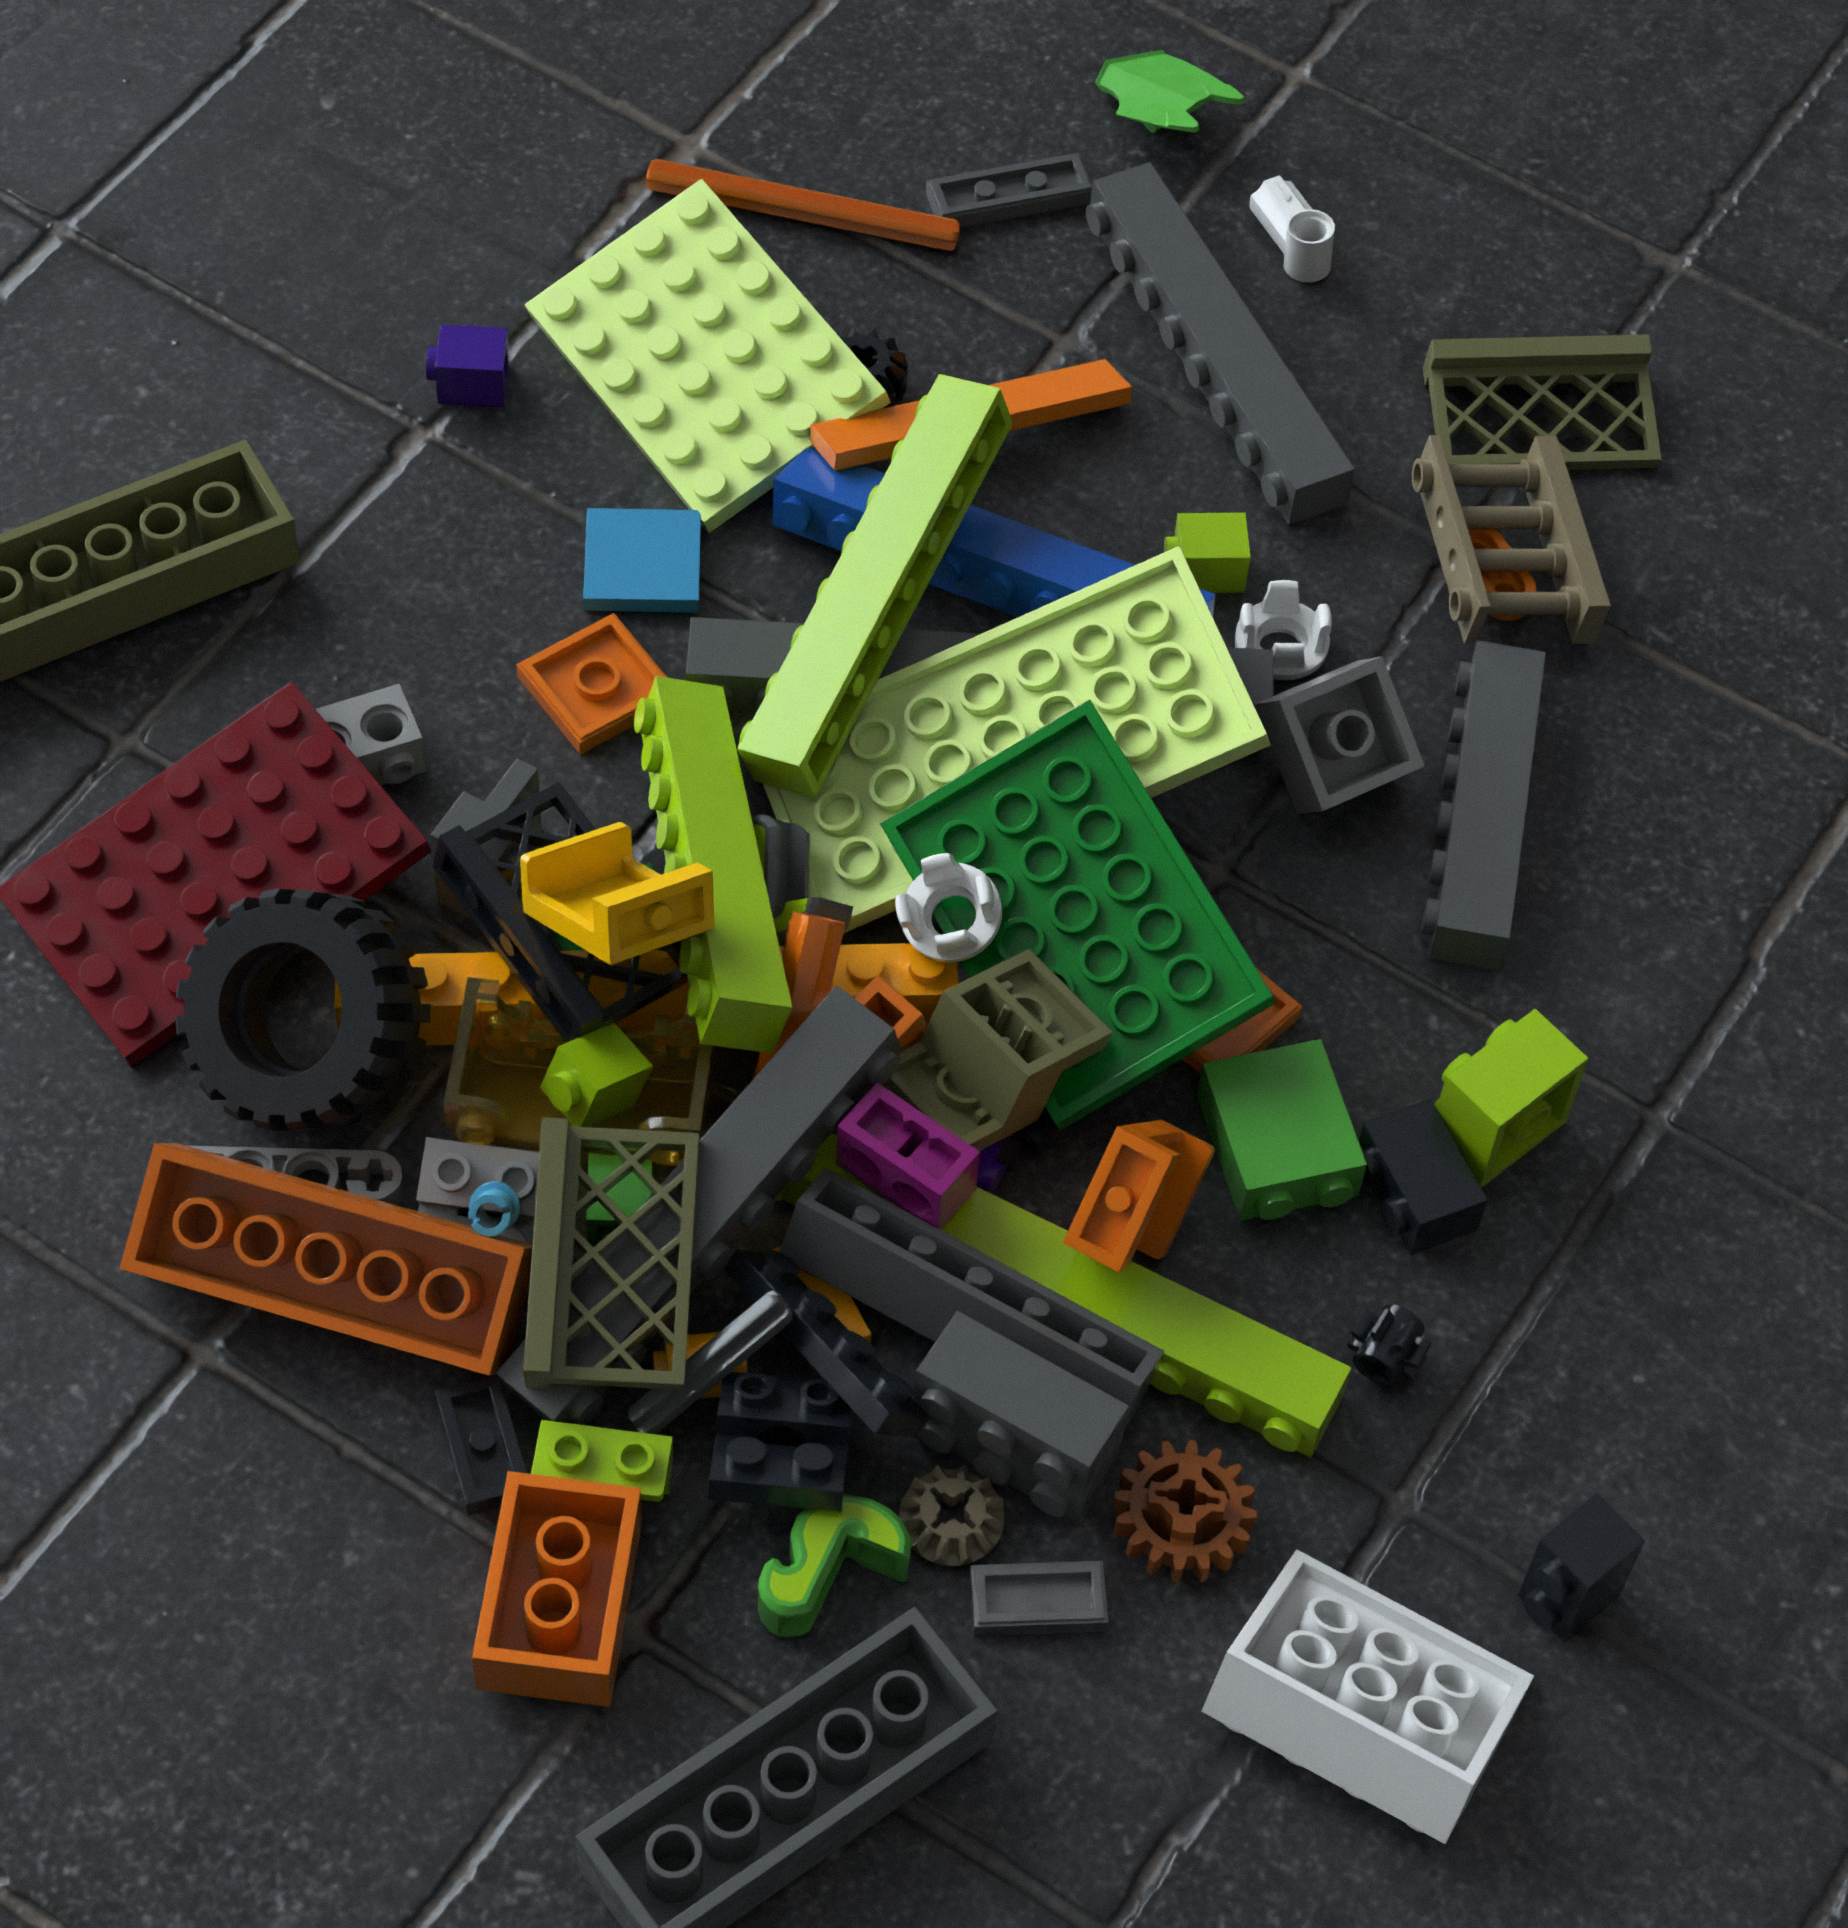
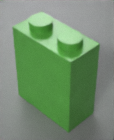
(1281, 1130)

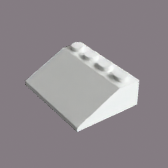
(1367, 1695)

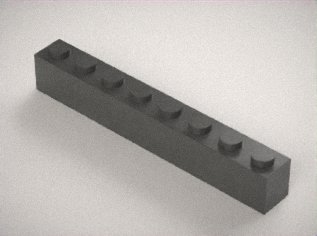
(1220, 344)
(741, 1168)

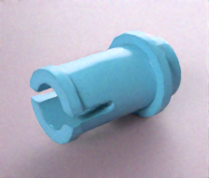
(502, 1196)

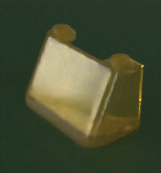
(506, 1054)

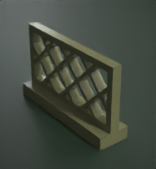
(1546, 362)
(554, 1255)

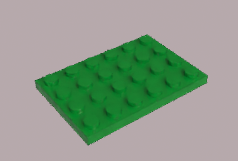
(1095, 895)

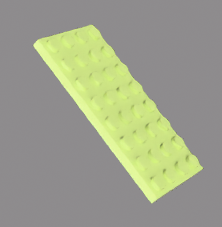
(1127, 643)

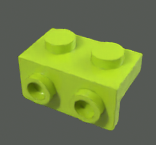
(605, 1457)

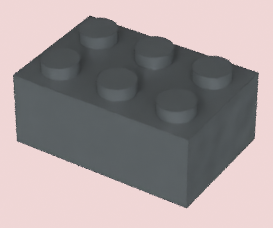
(1019, 1418)

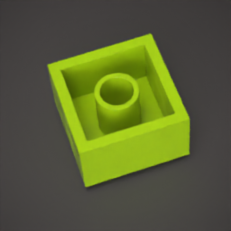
(1510, 1093)

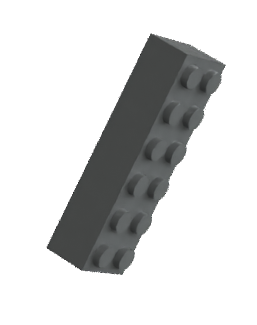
(789, 1783)

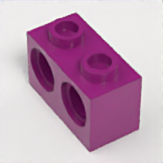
(907, 1157)

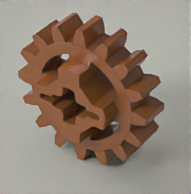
(1193, 1483)

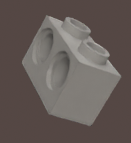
(375, 718)

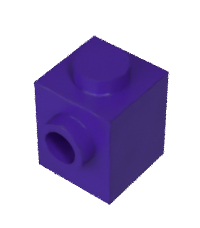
(470, 365)

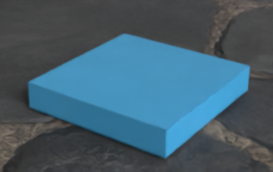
(642, 560)

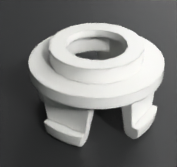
(1283, 613)
(939, 880)

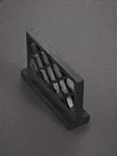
(520, 939)

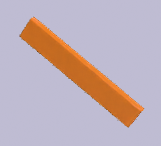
(1029, 400)

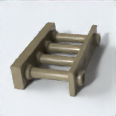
(1551, 514)

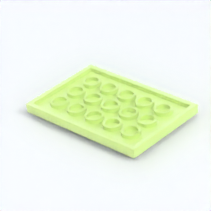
(704, 352)

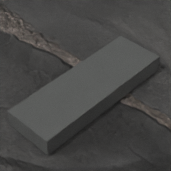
(1011, 190)

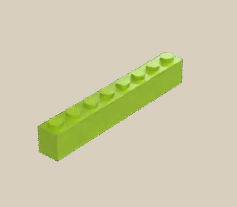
(875, 586)
(705, 818)

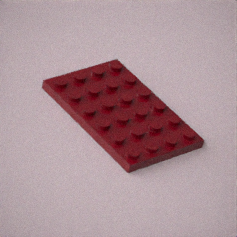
(237, 816)

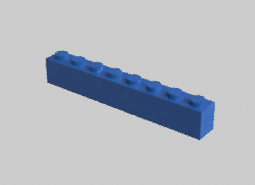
(986, 560)

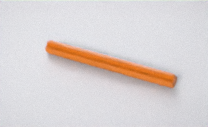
(809, 205)

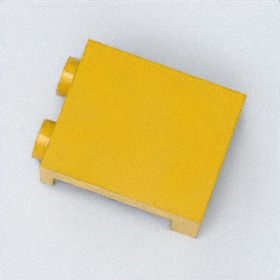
(610, 901)

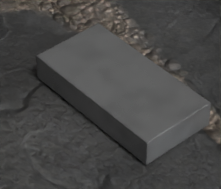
(1038, 1598)

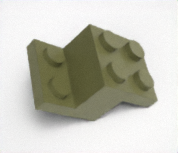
(997, 1050)

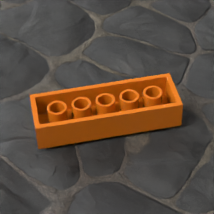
(328, 1258)

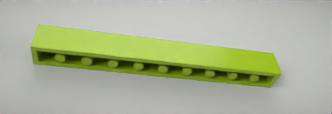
(1209, 1350)

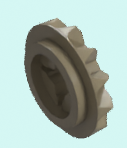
(952, 1542)

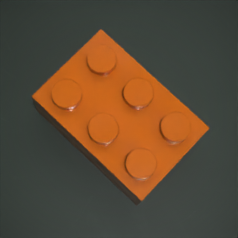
(558, 1589)

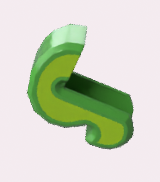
(818, 1546)

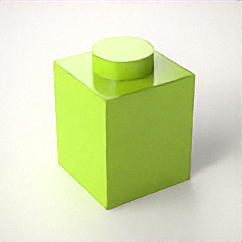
(1214, 549)
(596, 1076)

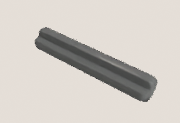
(713, 1363)

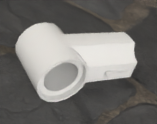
(1296, 228)

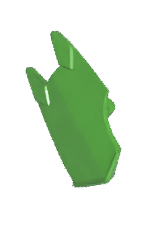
(1162, 90)

